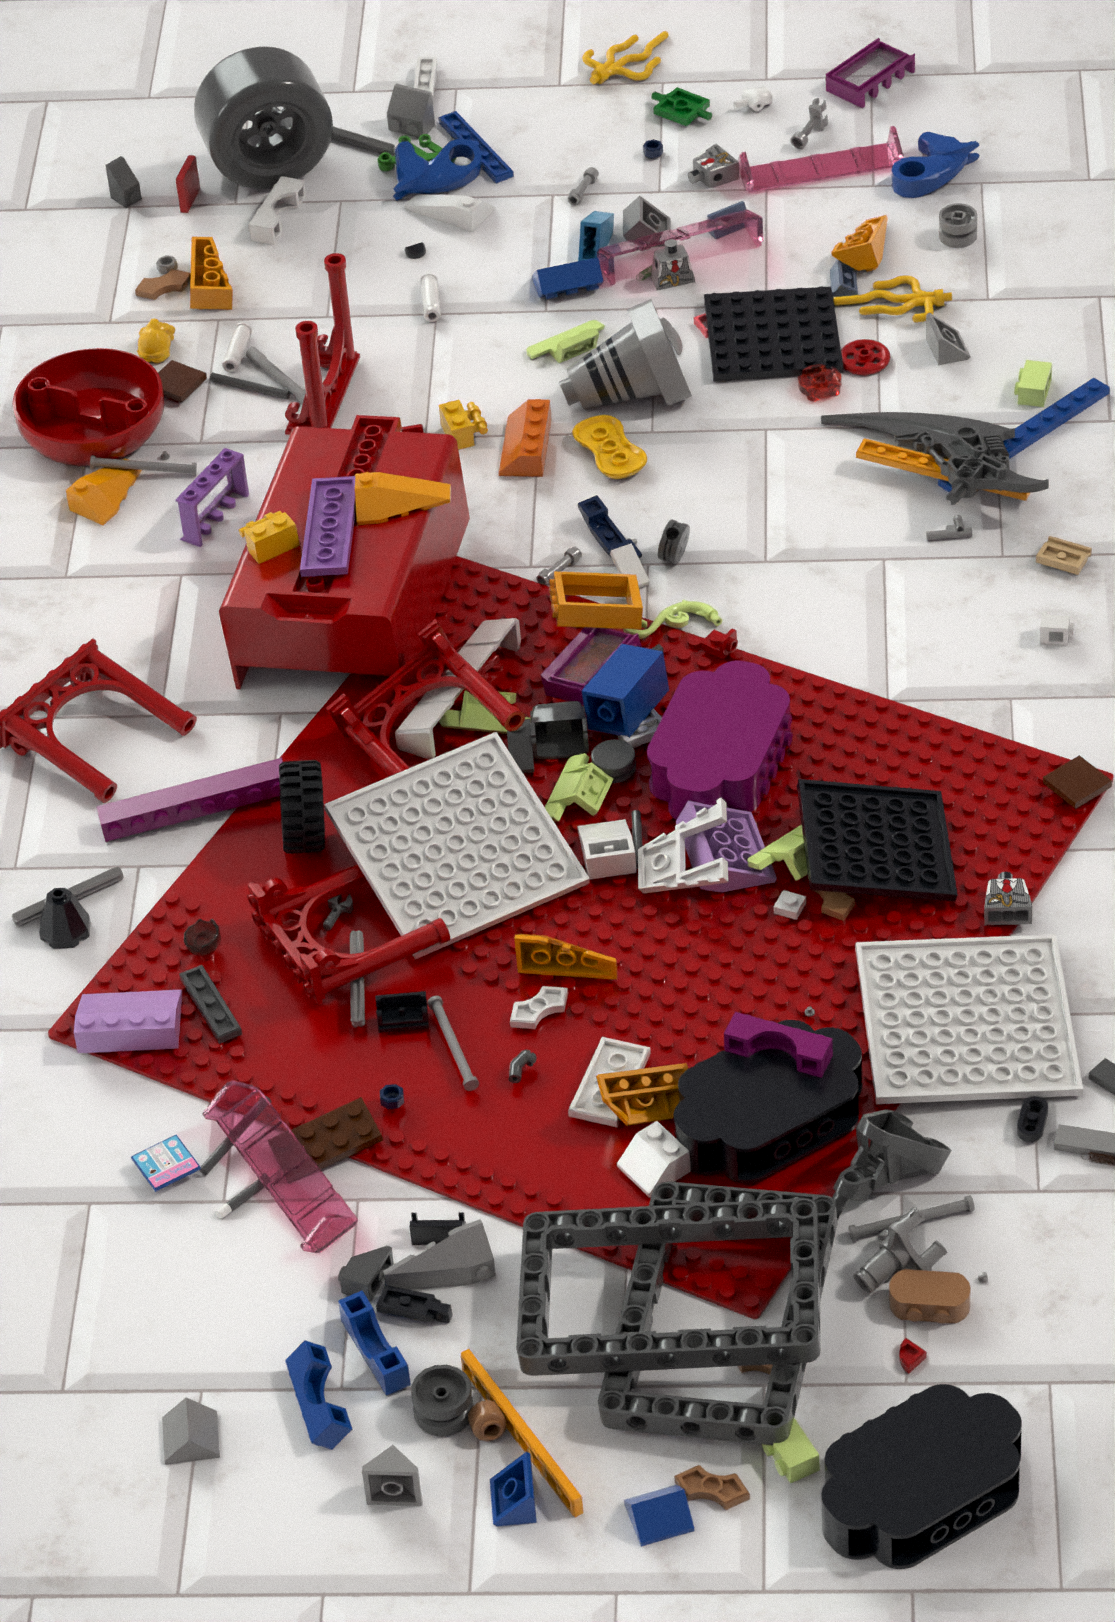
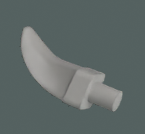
(672, 335)

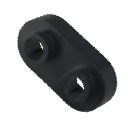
(1032, 1119)

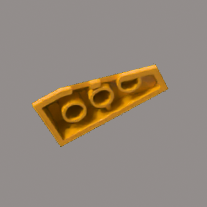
(864, 247)
(100, 493)
(387, 495)
(554, 957)

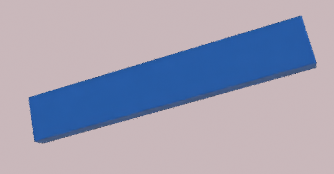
(491, 161)

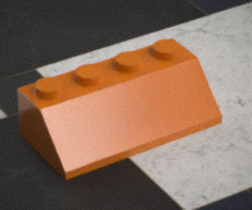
(526, 439)

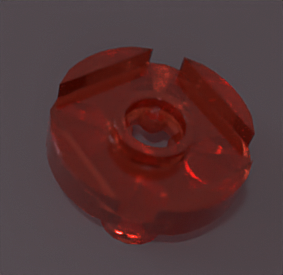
(828, 386)

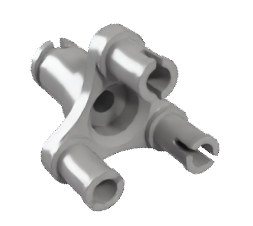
(897, 1253)

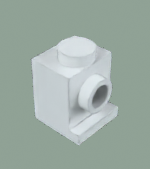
(1055, 629)

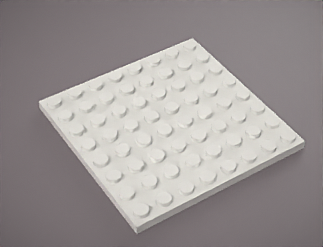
(457, 842)
(967, 1019)

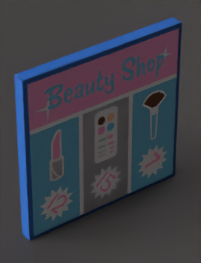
(165, 1163)

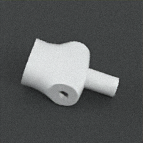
(754, 98)

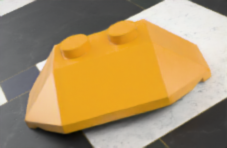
(642, 1093)

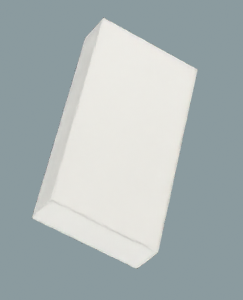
(629, 563)

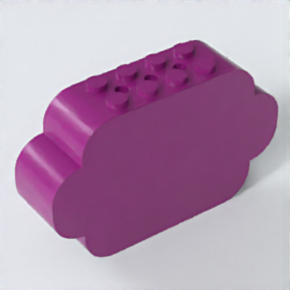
(720, 738)

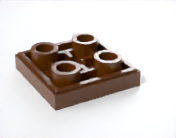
(180, 380)
(1077, 781)

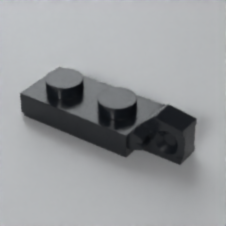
(413, 1305)

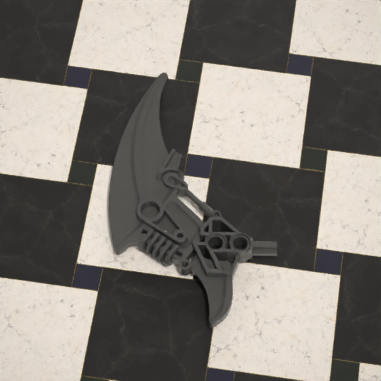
(971, 445)

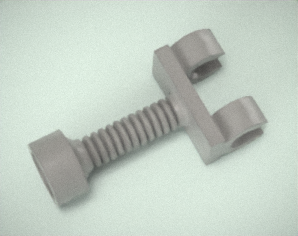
(816, 121)

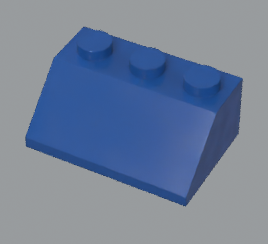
(568, 278)

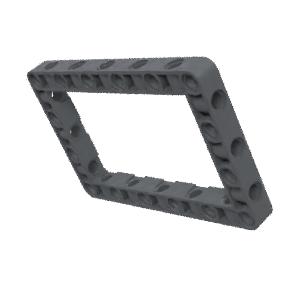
(687, 1347)
(695, 1416)

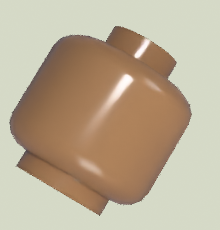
(487, 1420)

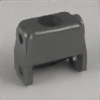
(559, 730)

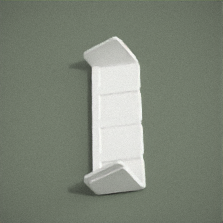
(416, 731)

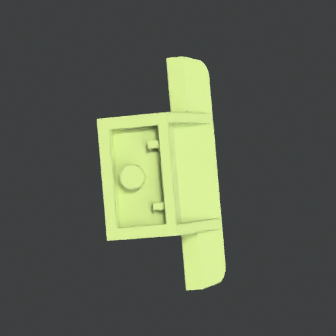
(568, 343)
(475, 716)
(579, 784)
(788, 847)

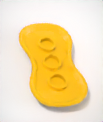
(612, 450)

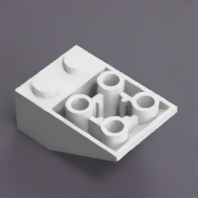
(607, 849)

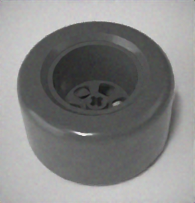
(277, 143)

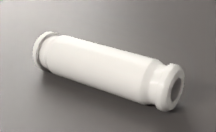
(430, 297)
(236, 347)

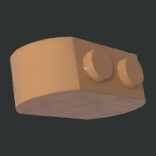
(929, 1296)

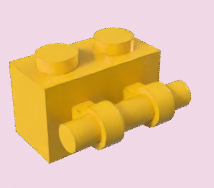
(458, 422)
(270, 536)

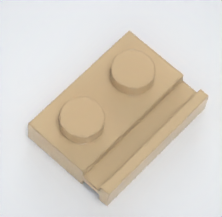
(1063, 555)

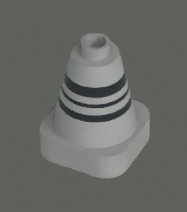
(628, 365)

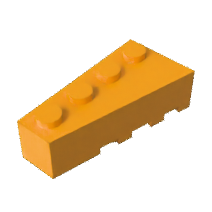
(208, 280)

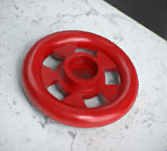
(865, 357)

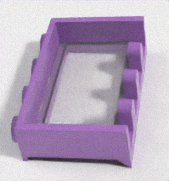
(208, 492)

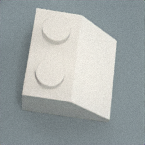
(654, 1158)

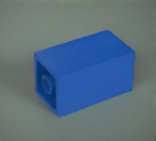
(625, 690)

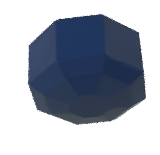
(652, 148)
(391, 1096)

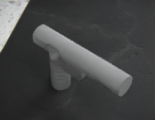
(952, 531)

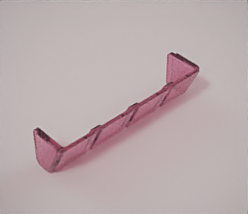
(820, 166)
(751, 220)
(281, 1165)

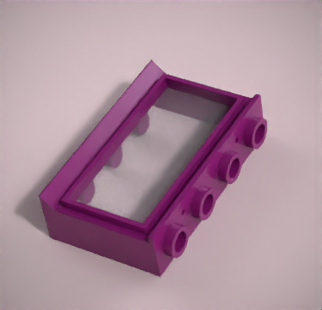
(866, 70)
(582, 660)

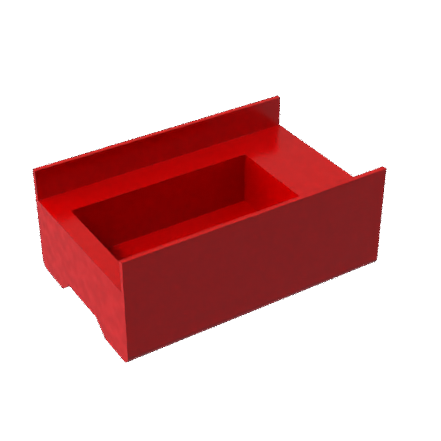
(395, 567)

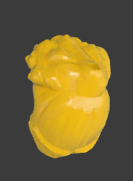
(155, 341)

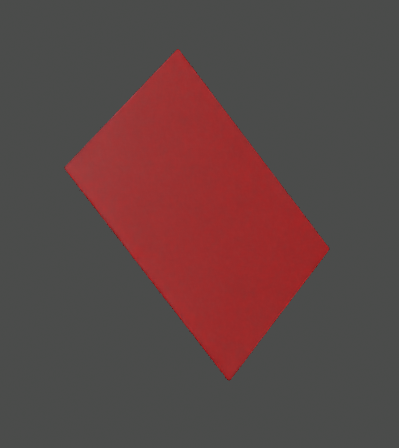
(679, 953)

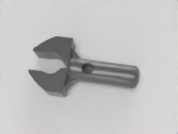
(337, 909)

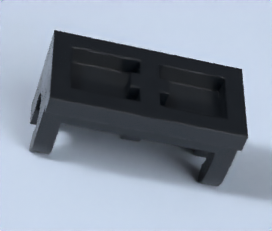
(402, 1011)
(427, 1231)

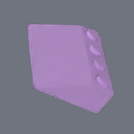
(734, 842)
(128, 1021)

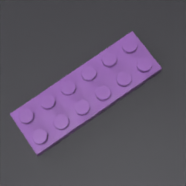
(329, 527)

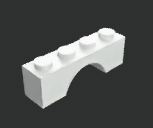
(285, 195)

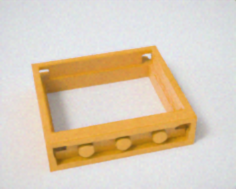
(595, 614)

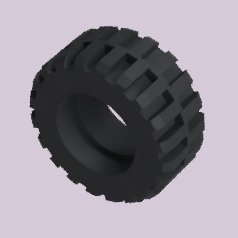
(302, 806)

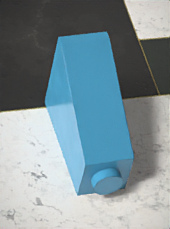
(595, 233)

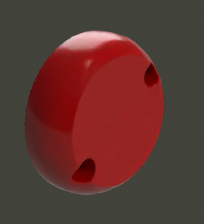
(89, 405)

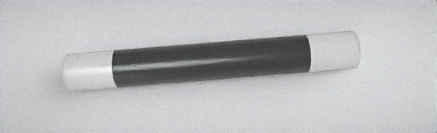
(239, 1199)

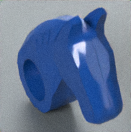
(945, 159)
(438, 175)

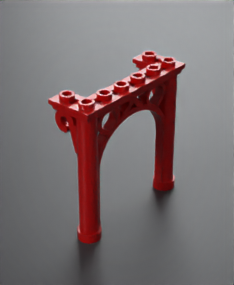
(324, 399)
(104, 674)
(401, 690)
(313, 971)

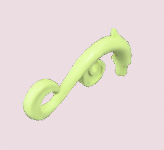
(681, 619)

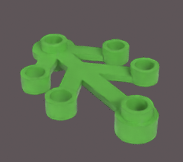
(387, 161)

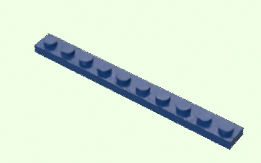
(1051, 418)

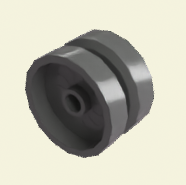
(441, 1400)

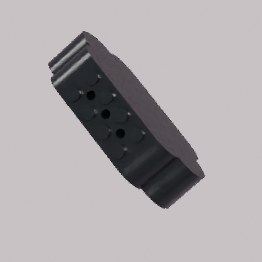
(762, 1112)
(921, 1476)

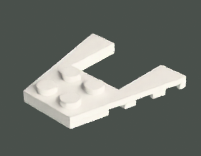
(663, 859)

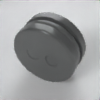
(673, 541)
(615, 759)

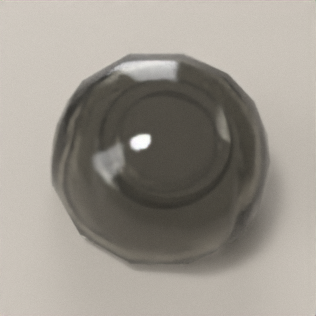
(202, 937)

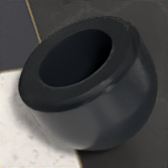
(415, 251)

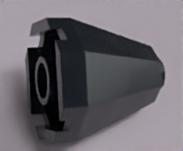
(63, 920)

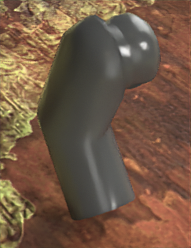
(518, 1063)

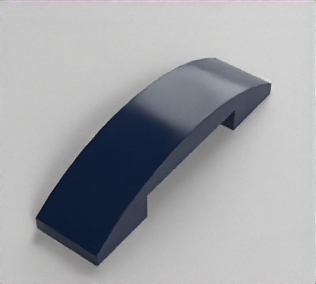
(602, 527)

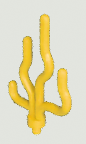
(610, 67)
(918, 298)

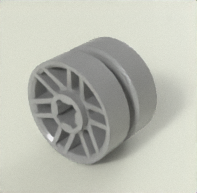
(958, 225)

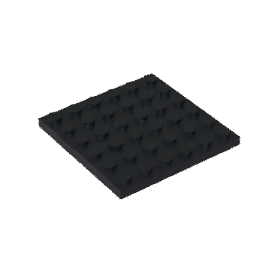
(771, 332)
(876, 840)

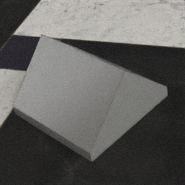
(944, 341)
(190, 1433)
(392, 1480)

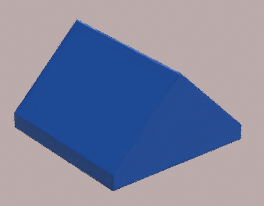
(513, 1493)
(660, 1514)

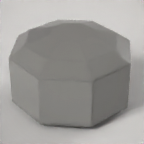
(166, 263)

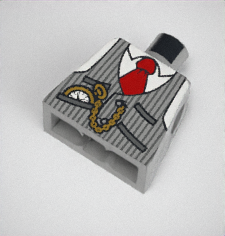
(714, 167)
(671, 266)
(1007, 901)

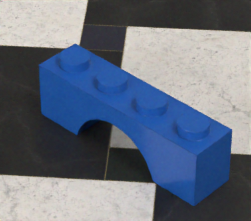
(383, 1360)
(308, 1371)

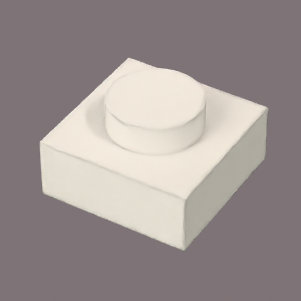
(789, 904)

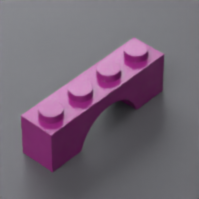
(751, 1034)

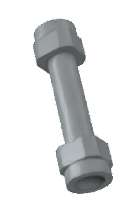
(576, 195)
(571, 556)

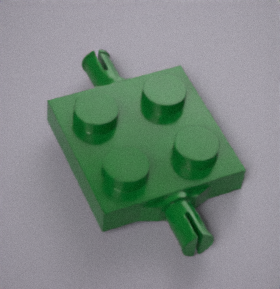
(681, 106)

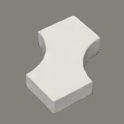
(529, 1012)

